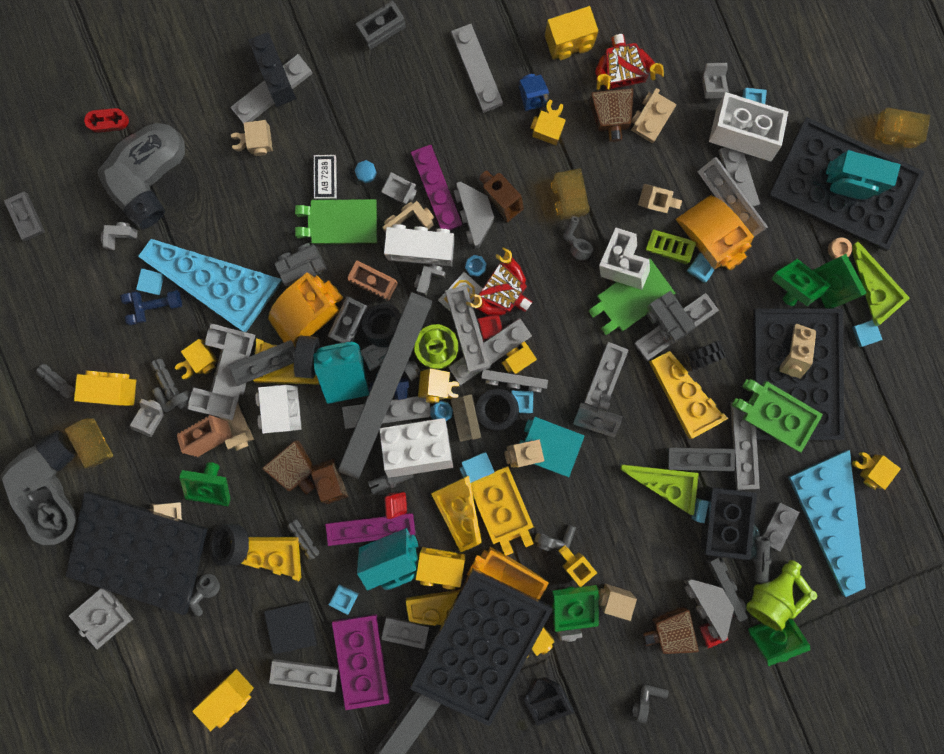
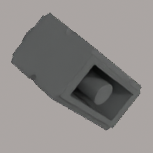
(381, 25)
(296, 265)
(670, 318)
(348, 321)

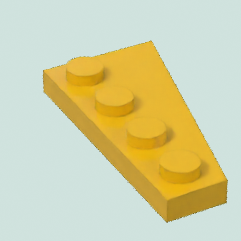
(690, 403)

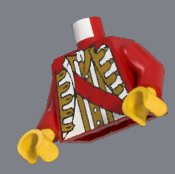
(625, 65)
(503, 289)

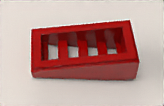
(395, 504)

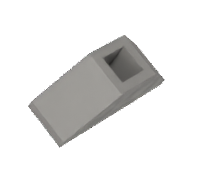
(475, 212)
(713, 606)

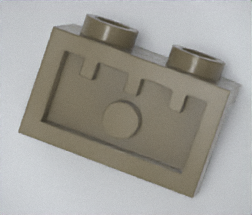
(465, 418)

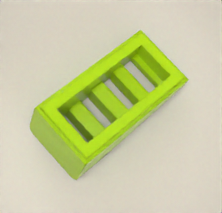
(668, 253)

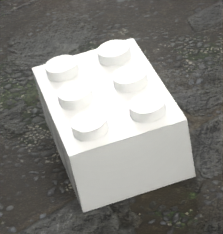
(748, 126)
(419, 245)
(278, 408)
(416, 448)

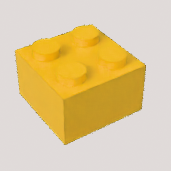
(571, 33)
(98, 388)
(440, 568)
(224, 701)

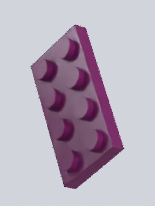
(360, 662)

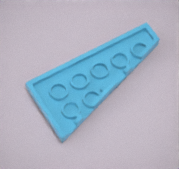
(222, 286)
(830, 508)

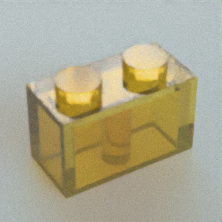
(902, 127)
(570, 194)
(89, 442)

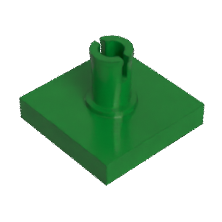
(844, 281)
(800, 283)
(205, 486)
(575, 608)
(779, 645)

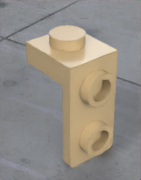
(408, 210)
(801, 352)
(240, 431)
(524, 454)

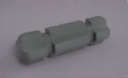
(164, 378)
(55, 381)
(304, 540)

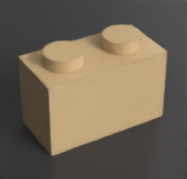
(617, 602)

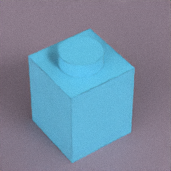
(477, 467)

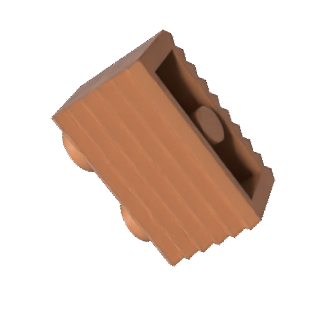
(372, 280)
(204, 436)

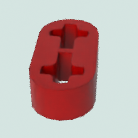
(106, 115)

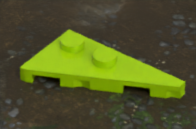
(882, 291)
(673, 485)

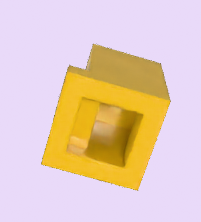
(518, 359)

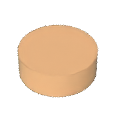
(839, 247)

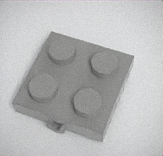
(100, 617)

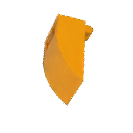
(717, 232)
(304, 308)
(510, 572)

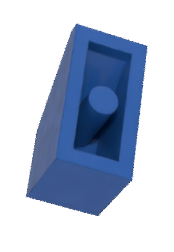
(533, 92)

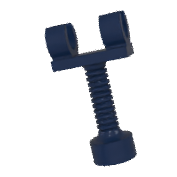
(173, 300)

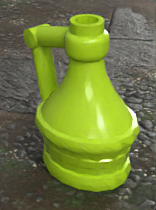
(774, 600)

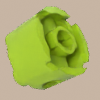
(436, 346)

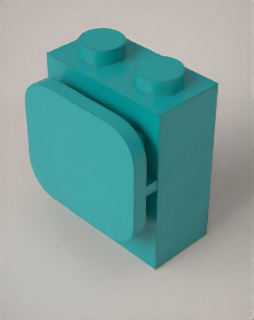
(861, 175)
(341, 372)
(558, 445)
(388, 561)

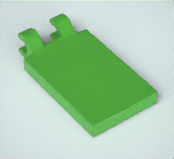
(339, 221)
(629, 304)
(778, 414)

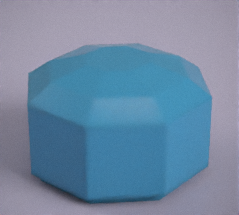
(365, 171)
(475, 266)
(441, 410)

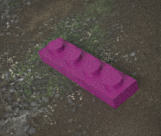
(436, 188)
(367, 529)

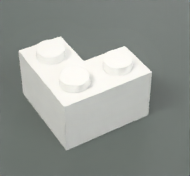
(621, 263)

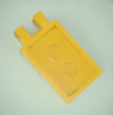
(502, 509)

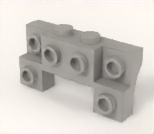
(224, 392)

